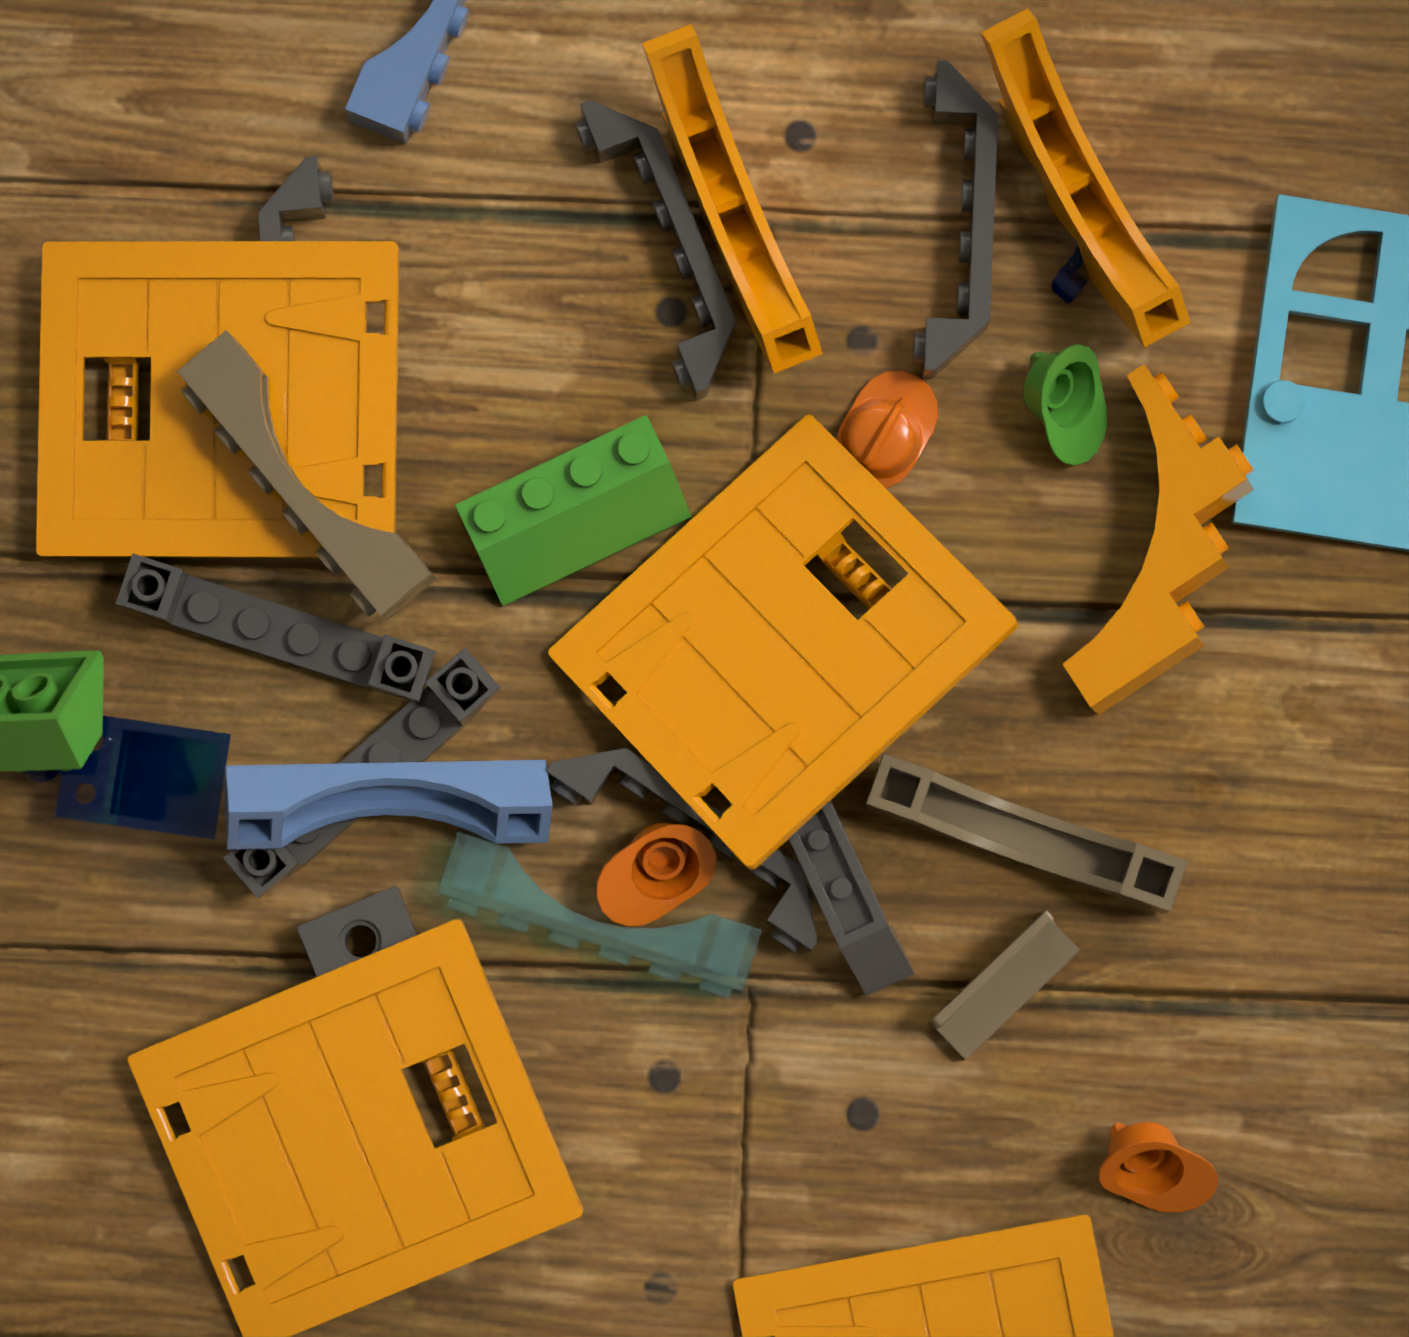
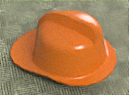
(890, 425)
(655, 874)
(1154, 1170)

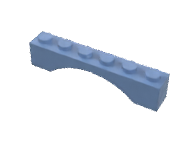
(397, 81)
(491, 798)

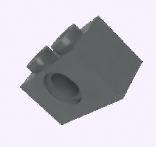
(328, 935)

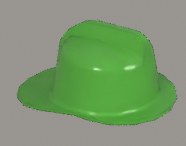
(1069, 400)

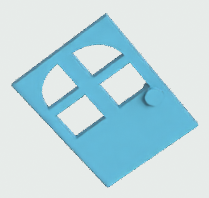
(1318, 455)

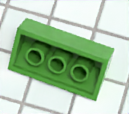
(574, 510)
(50, 709)

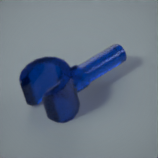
(1068, 281)

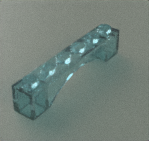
(706, 948)

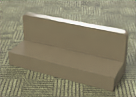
(1004, 985)

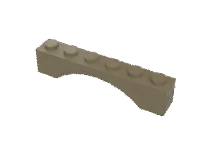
(238, 396)
(1025, 836)

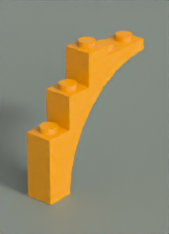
(1077, 186)
(728, 201)
(1194, 485)

